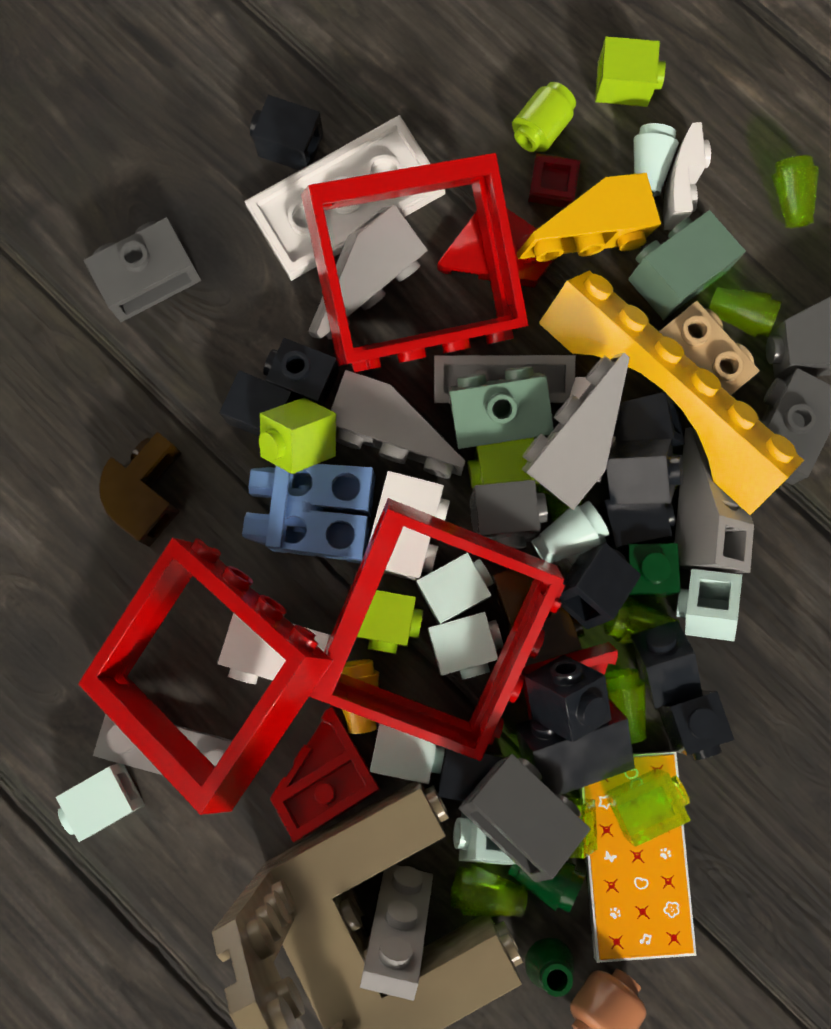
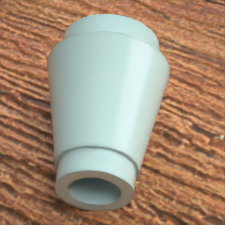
(654, 153)
(571, 534)

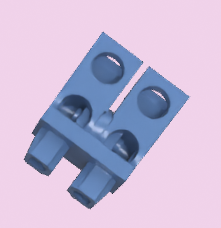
(298, 507)

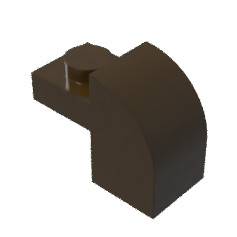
(129, 492)

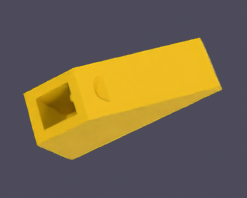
(608, 215)

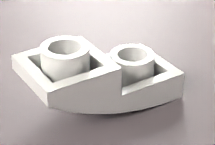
(687, 167)

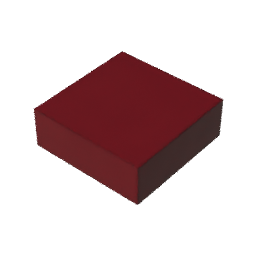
(554, 180)

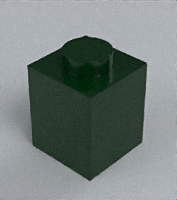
(657, 567)

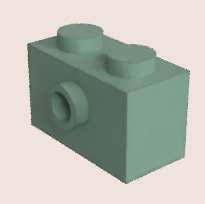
(685, 263)
(500, 408)

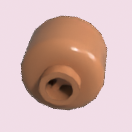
(608, 1002)

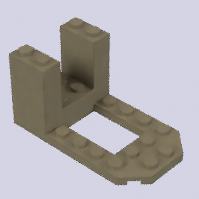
(314, 912)

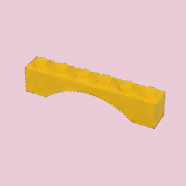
(740, 449)

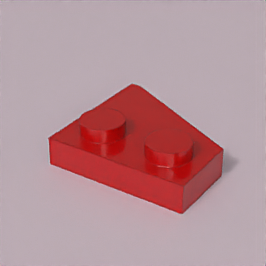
(324, 780)

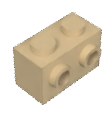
(710, 347)

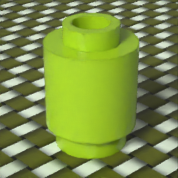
(544, 117)

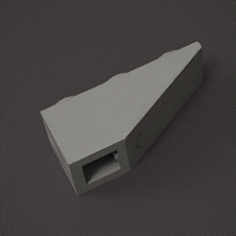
(369, 260)
(381, 418)
(580, 444)
(710, 525)

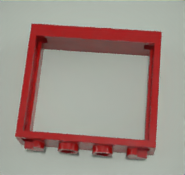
(494, 224)
(506, 678)
(106, 680)

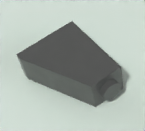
(802, 342)

